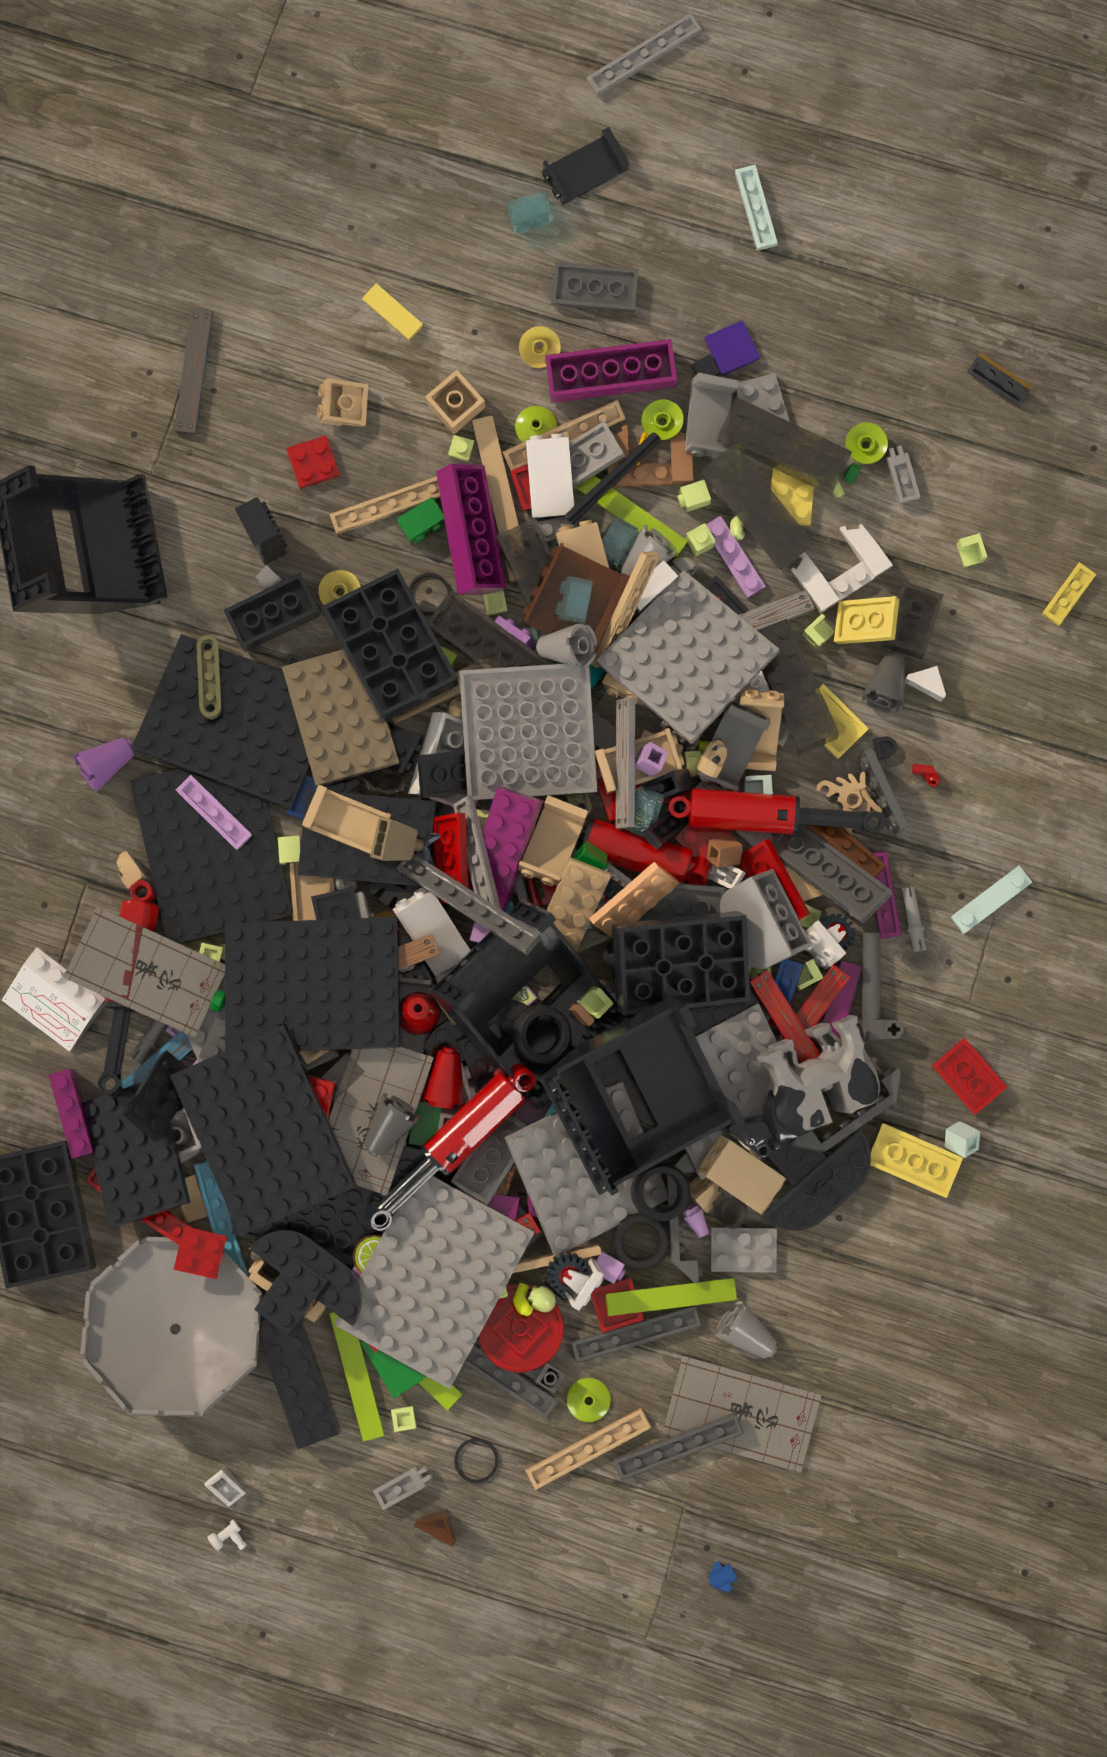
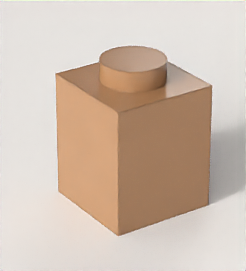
(724, 852)

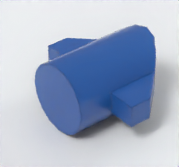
(722, 1577)

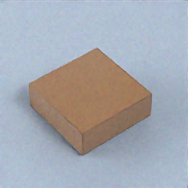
(581, 1014)

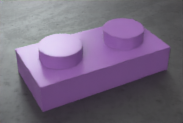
(510, 626)

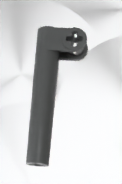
(873, 1027)

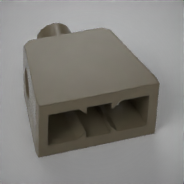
(394, 841)

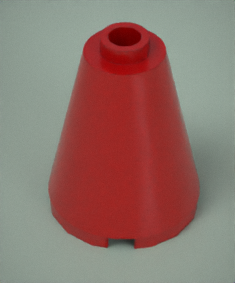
(420, 1022)
(445, 1080)

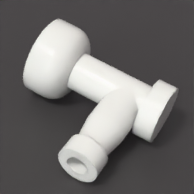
(232, 1531)

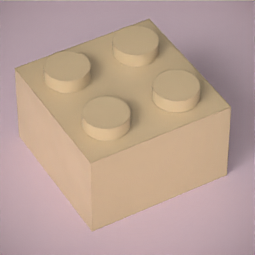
(455, 402)

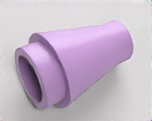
(695, 1219)

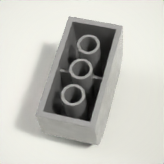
(772, 924)

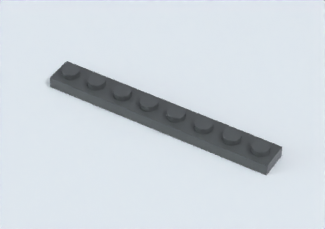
(470, 903)

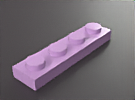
(735, 558)
(214, 812)

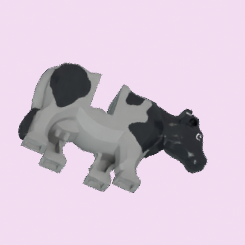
(794, 1092)

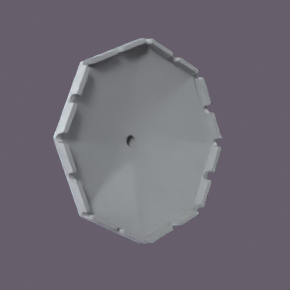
(169, 1336)

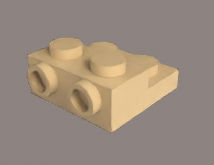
(343, 403)

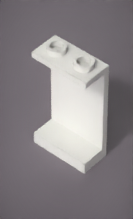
(550, 475)
(426, 916)

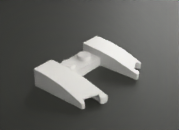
(872, 565)

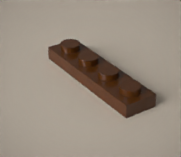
(850, 847)

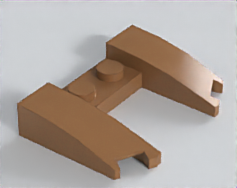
(657, 474)

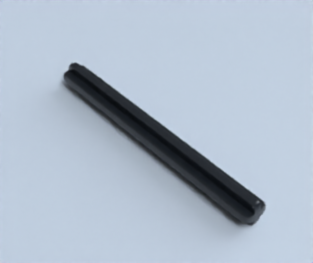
(612, 478)

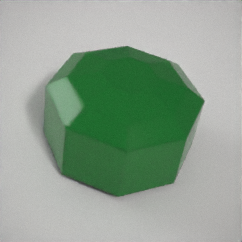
(851, 473)
(218, 1001)

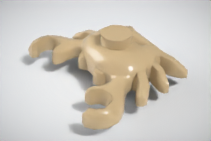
(853, 795)

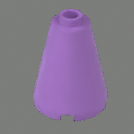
(103, 761)

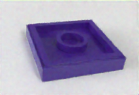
(732, 348)

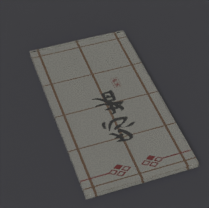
(145, 972)
(364, 1082)
(772, 1415)

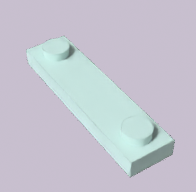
(756, 207)
(991, 899)

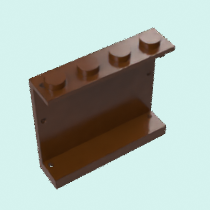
(604, 596)

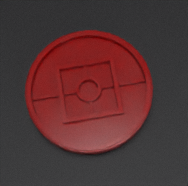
(520, 1341)

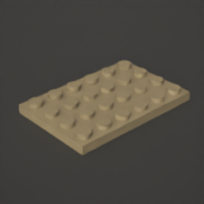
(337, 720)

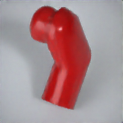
(928, 772)

